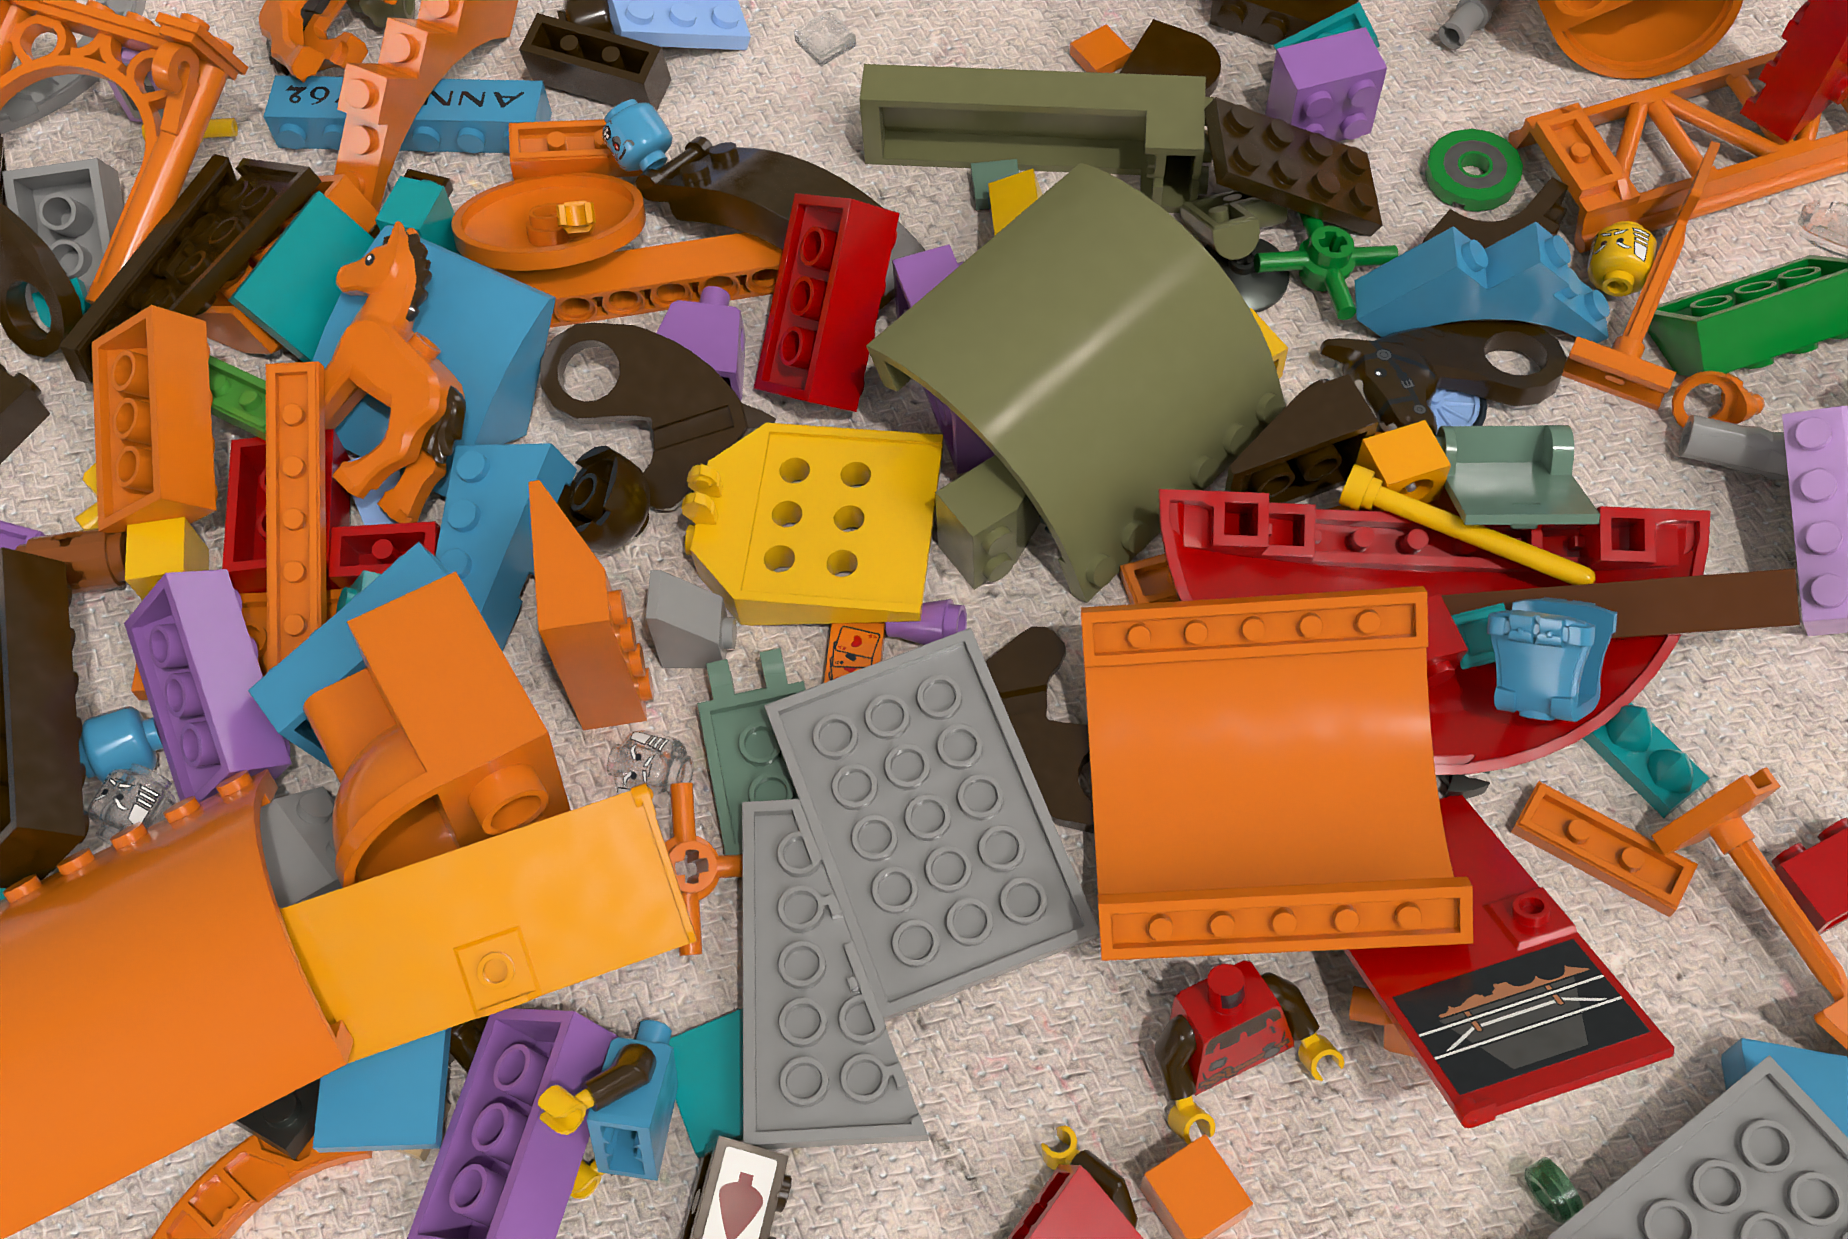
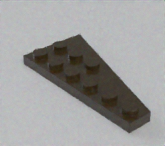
(225, 240)

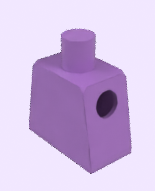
(711, 332)

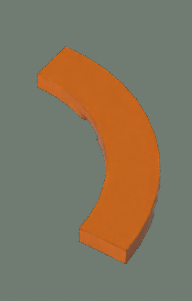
(240, 1186)

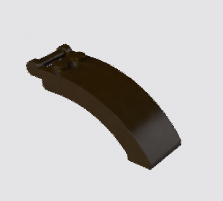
(752, 192)

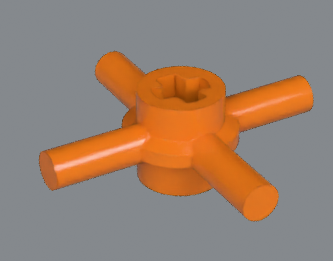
(708, 863)

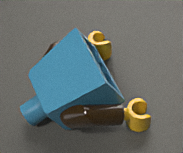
(627, 1105)

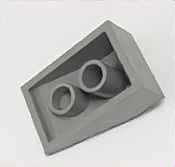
(70, 209)
(299, 845)

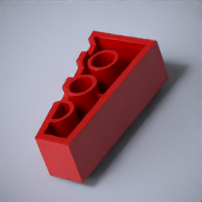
(1805, 72)

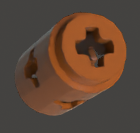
(91, 557)

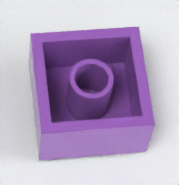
(1328, 85)

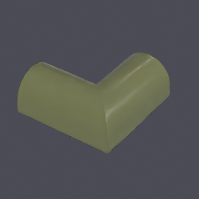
(1231, 221)

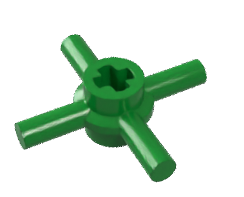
(1326, 262)

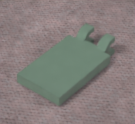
(742, 744)

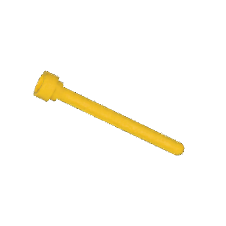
(1367, 491)

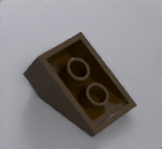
(1307, 444)

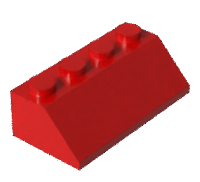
(826, 300)

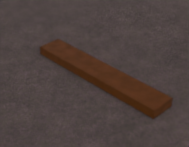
(1671, 604)

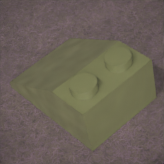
(984, 522)

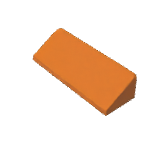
(561, 149)

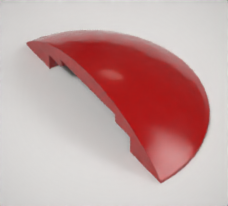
(1253, 548)

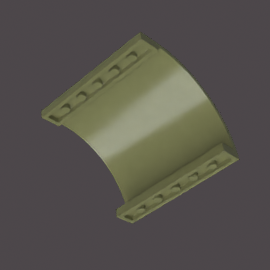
(1093, 364)

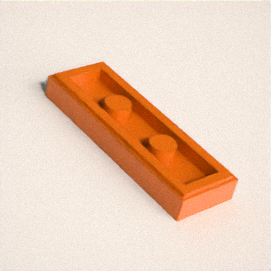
(1604, 849)

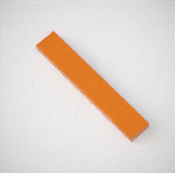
(295, 506)

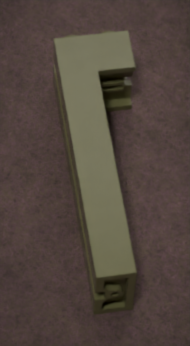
(1043, 121)

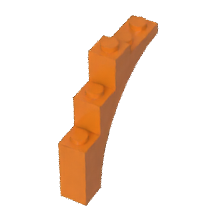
(412, 60)

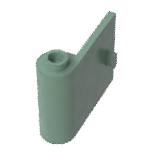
(1514, 476)

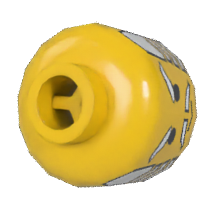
(1621, 258)

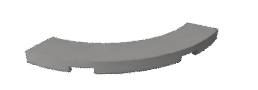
(57, 91)

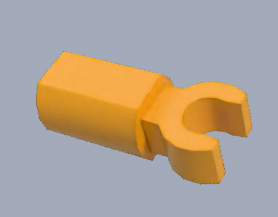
(576, 218)

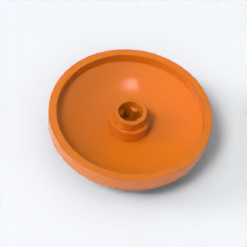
(519, 228)

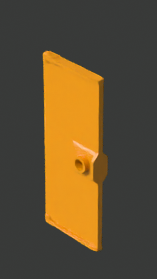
(492, 923)

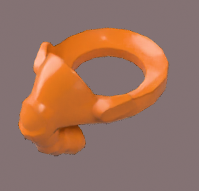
(1737, 402)

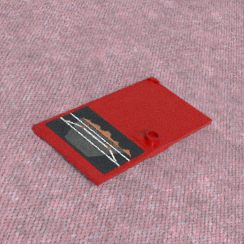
(1519, 1007)

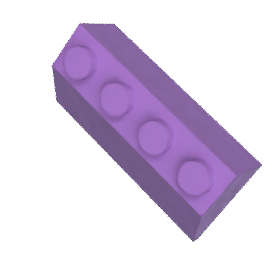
(198, 679)

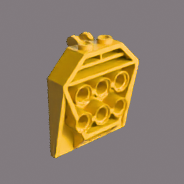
(749, 496)

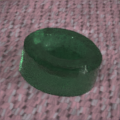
(1553, 1190)

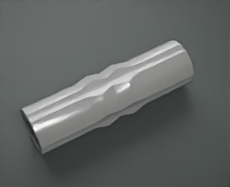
(1735, 446)

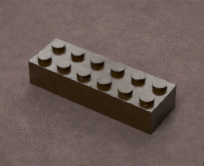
(38, 720)

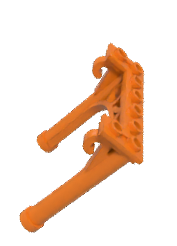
(184, 63)

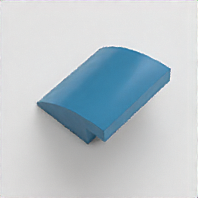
(488, 337)

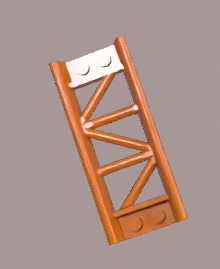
(1602, 181)

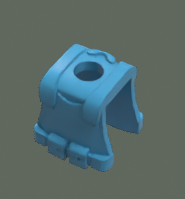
(1550, 657)

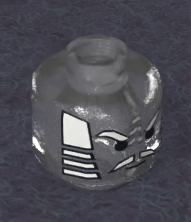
(650, 760)
(130, 798)

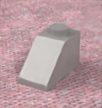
(687, 622)

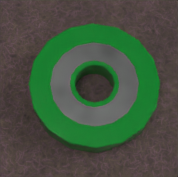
(1479, 149)

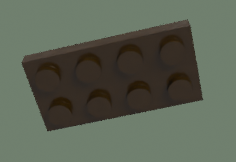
(1292, 167)

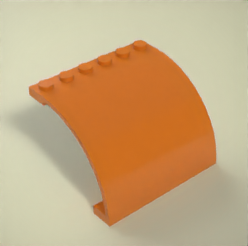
(1267, 777)
(147, 1002)

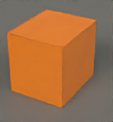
(1195, 1192)

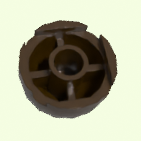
(606, 499)

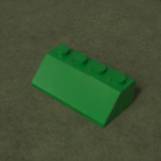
(1755, 317)

